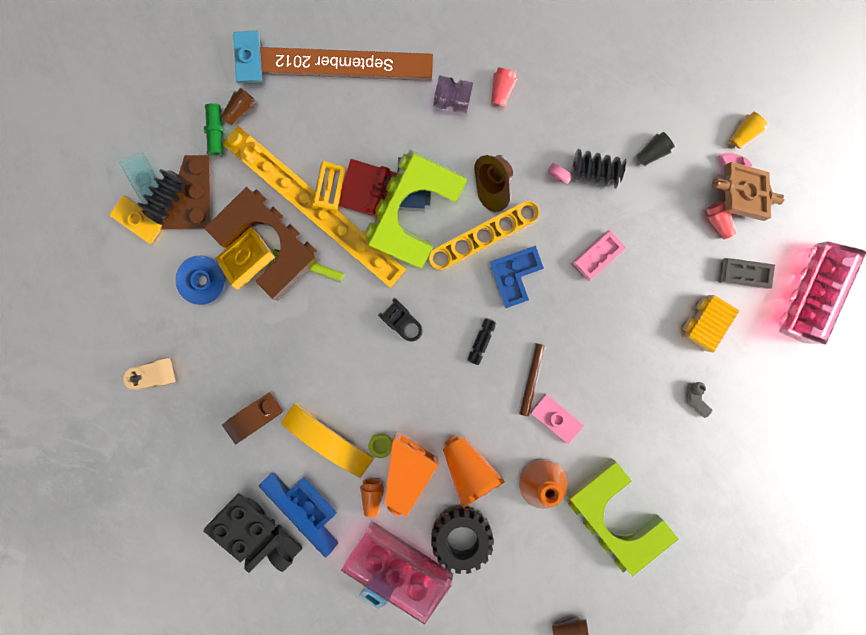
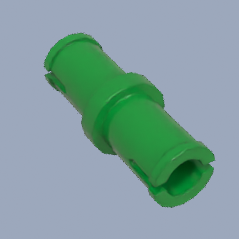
(213, 129)

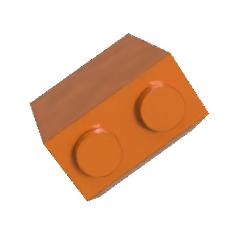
(408, 474)

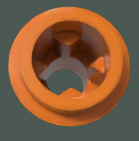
(371, 496)

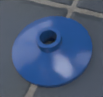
(188, 280)

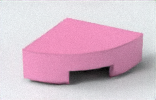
(730, 157)

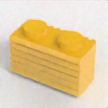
(710, 323)

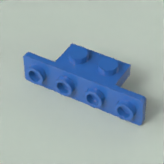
(304, 509)

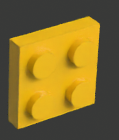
(244, 258)

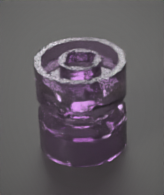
(452, 94)

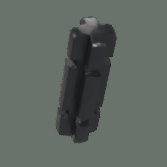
(482, 341)

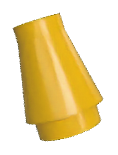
(750, 128)

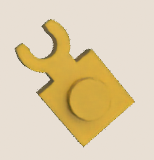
(241, 144)

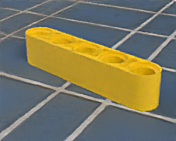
(494, 230)

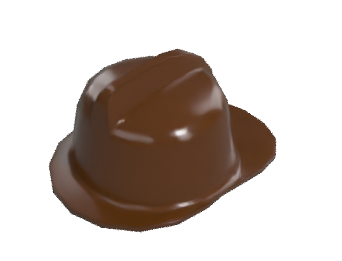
(493, 181)

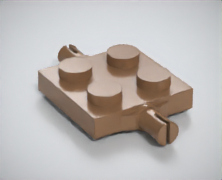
(747, 191)

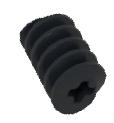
(598, 168)
(163, 195)

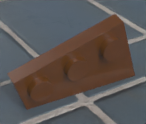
(195, 205)

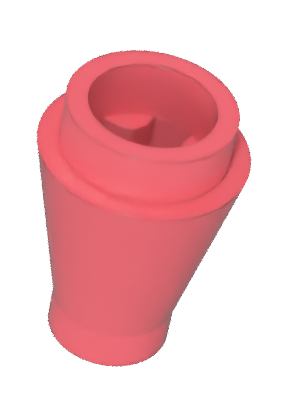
(502, 85)
(721, 220)

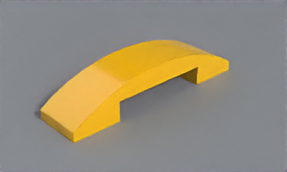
(326, 441)

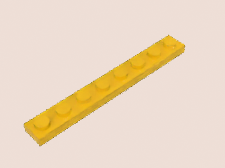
(335, 225)

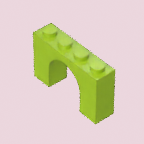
(414, 174)
(632, 550)

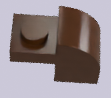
(252, 418)

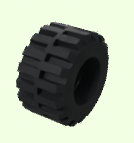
(462, 559)

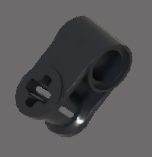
(400, 320)

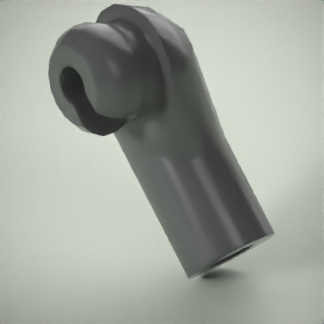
(695, 399)

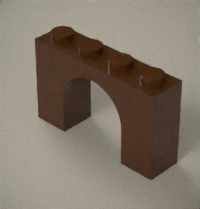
(250, 210)

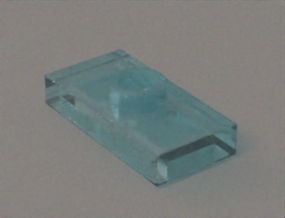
(139, 174)

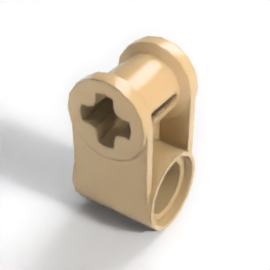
(153, 374)

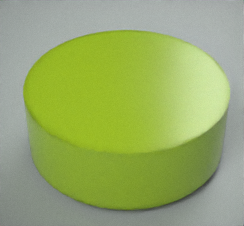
(380, 445)

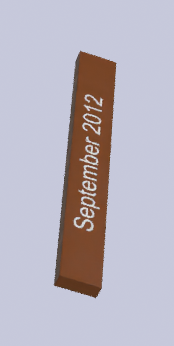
(346, 63)

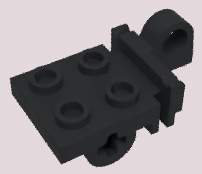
(251, 535)

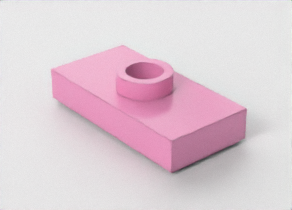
(599, 255)
(557, 419)

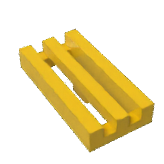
(324, 204)

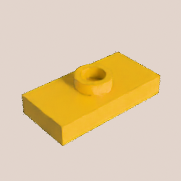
(131, 216)

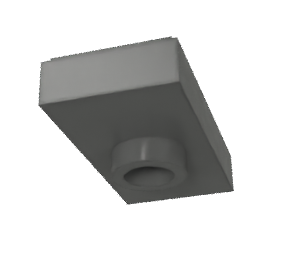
(747, 273)

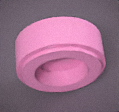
(560, 173)

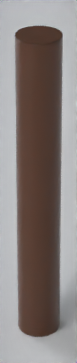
(532, 379)

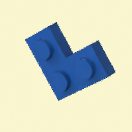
(508, 274)

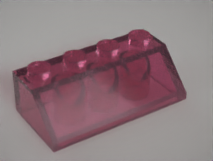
(821, 292)
(398, 572)

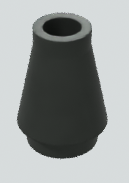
(657, 148)

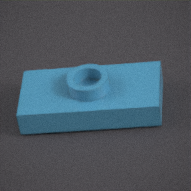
(247, 56)

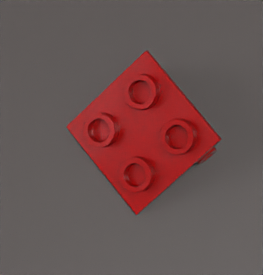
(364, 187)

